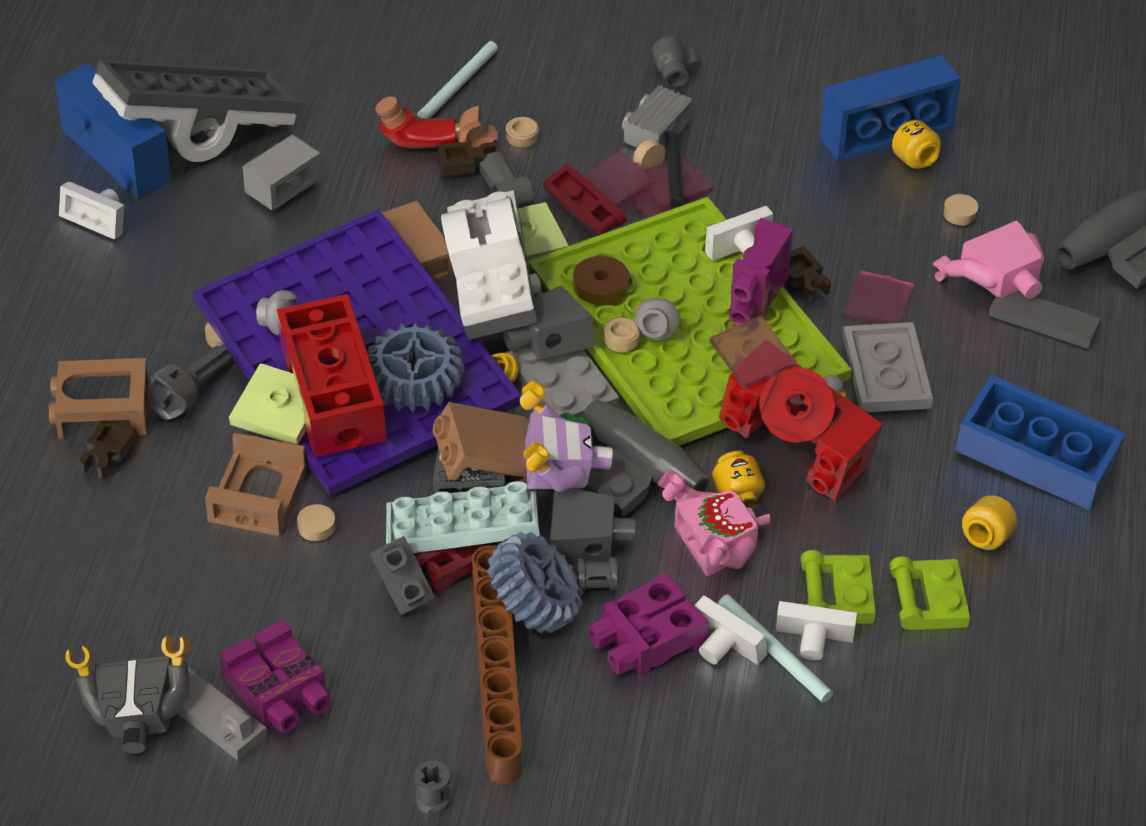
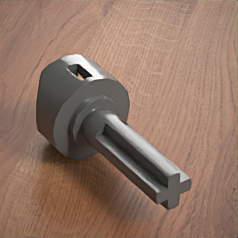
(179, 385)

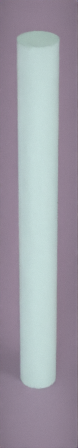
(458, 80)
(781, 653)

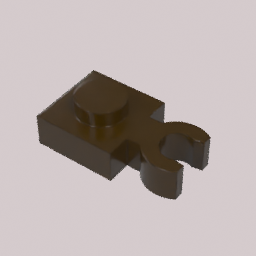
(461, 158)
(807, 272)
(107, 443)

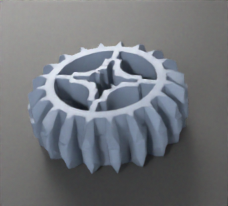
(435, 374)
(535, 582)

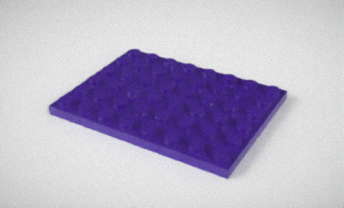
(384, 290)

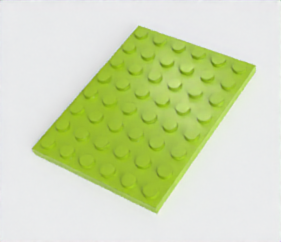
(679, 380)

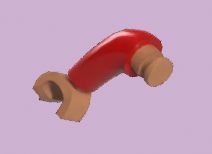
(414, 132)

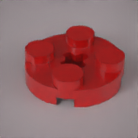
(788, 385)

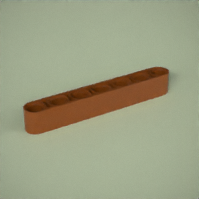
(496, 675)

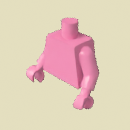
(999, 261)

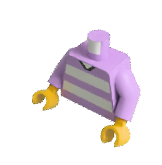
(556, 449)

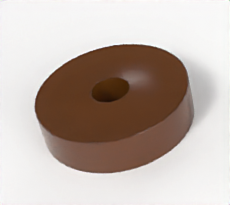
(601, 280)

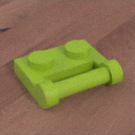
(850, 583)
(941, 590)

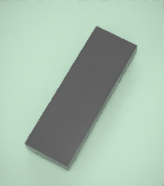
(1046, 318)

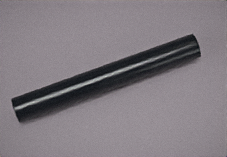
(674, 170)

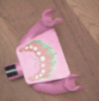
(714, 525)

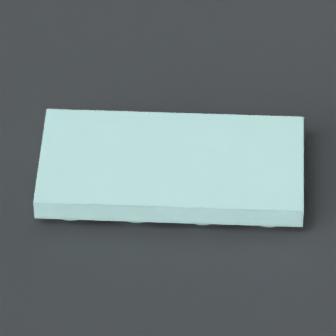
(463, 517)

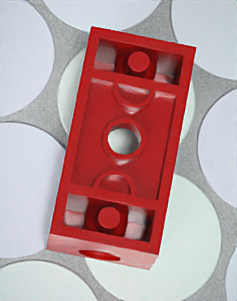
(341, 398)
(841, 449)

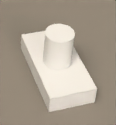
(92, 210)
(734, 234)
(815, 626)
(729, 632)

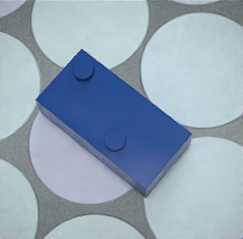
(868, 110)
(128, 149)
(1039, 442)

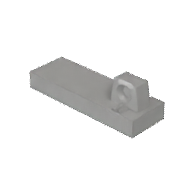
(221, 718)

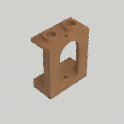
(109, 409)
(252, 512)

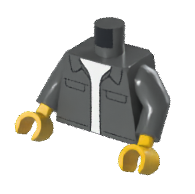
(136, 694)

